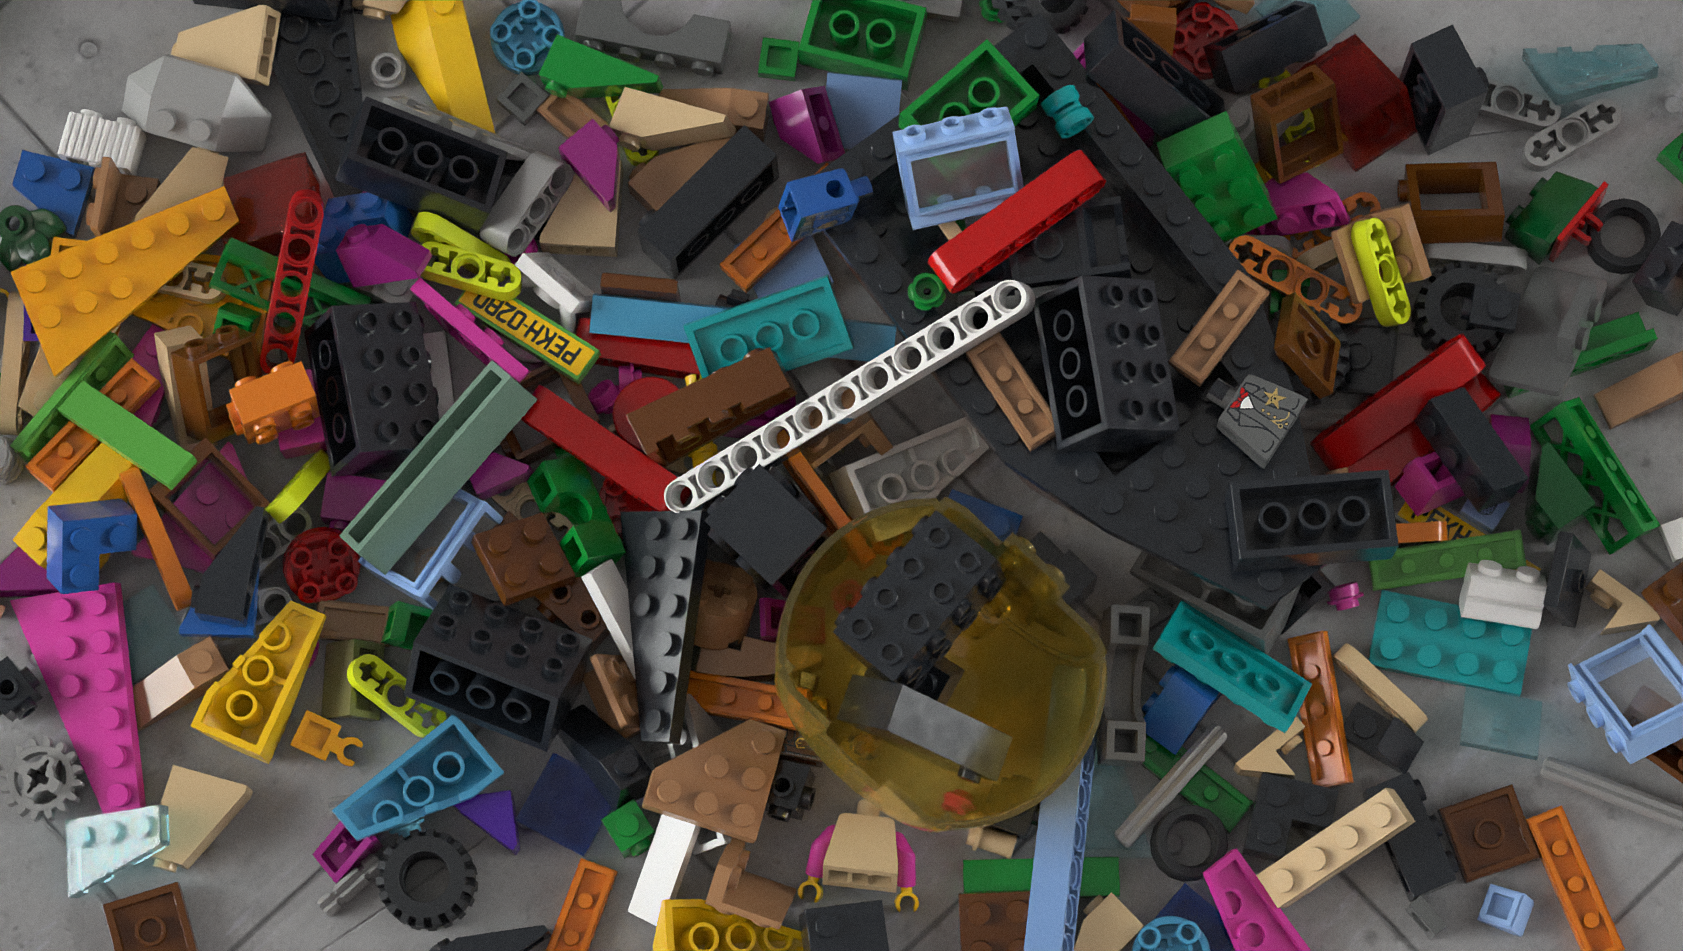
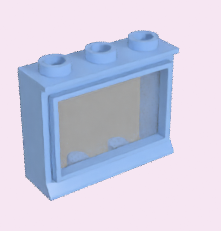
(958, 166)
(435, 548)
(1633, 694)

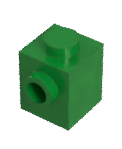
(629, 829)

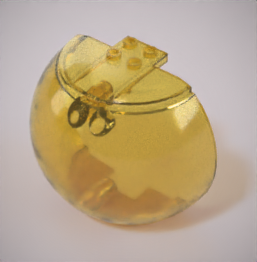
(1025, 662)

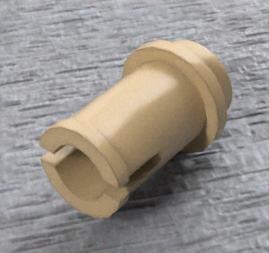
(992, 841)

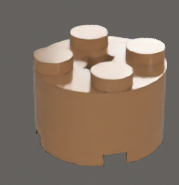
(725, 605)

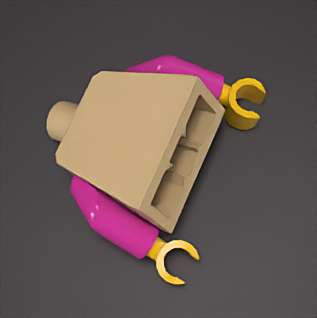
(862, 854)

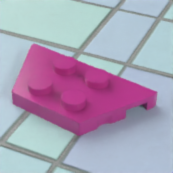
(461, 326)
(211, 506)

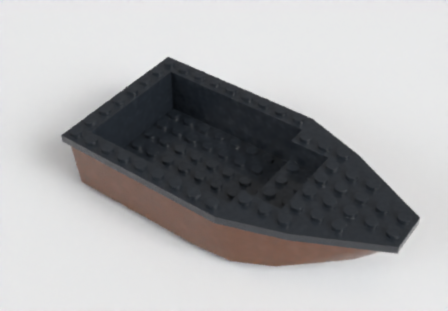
(1163, 494)

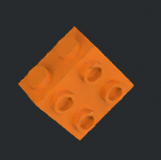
(272, 403)

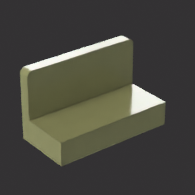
(339, 697)

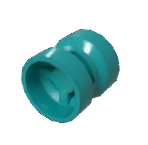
(1067, 111)

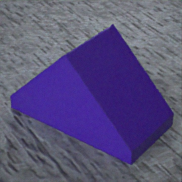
(495, 816)

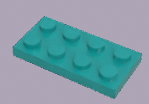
(795, 323)
(1438, 644)
(1232, 666)

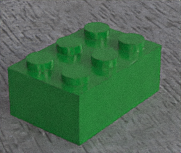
(863, 37)
(975, 83)
(1218, 176)

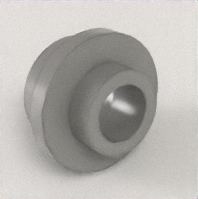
(385, 60)

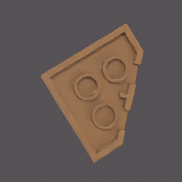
(720, 781)

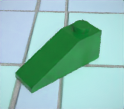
(590, 73)

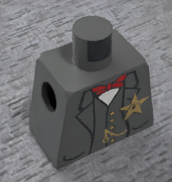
(1256, 415)

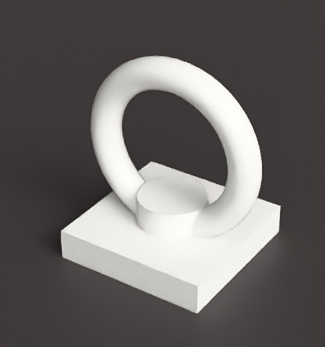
(554, 286)

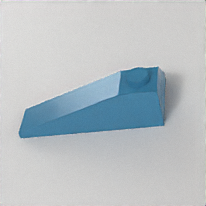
(428, 777)

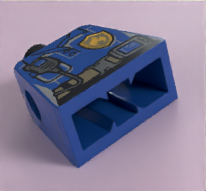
(821, 202)

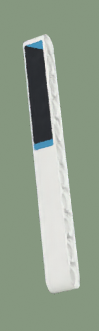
(867, 395)

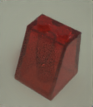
(1370, 101)
(263, 200)

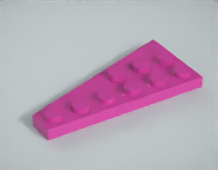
(88, 672)

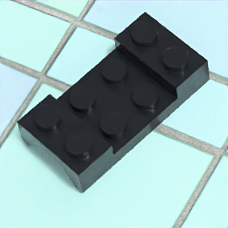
(1081, 243)

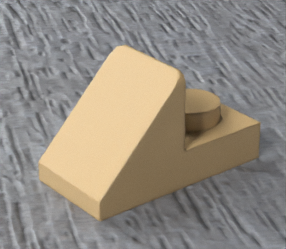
(1631, 610)
(1266, 757)

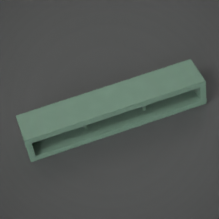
(438, 467)

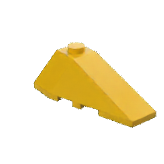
(442, 54)
(92, 481)
(258, 693)
(700, 927)

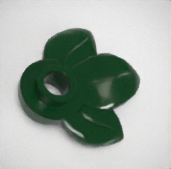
(30, 240)

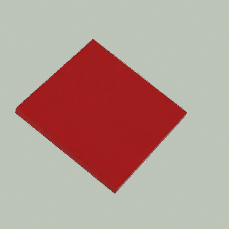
(1574, 228)

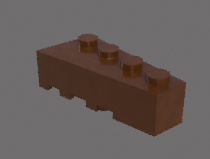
(711, 406)

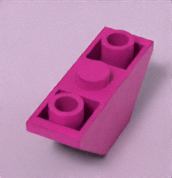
(1302, 206)

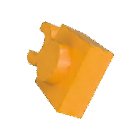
(319, 737)

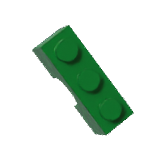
(568, 489)

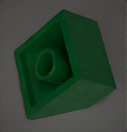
(1547, 214)
(1554, 497)

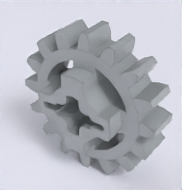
(35, 792)

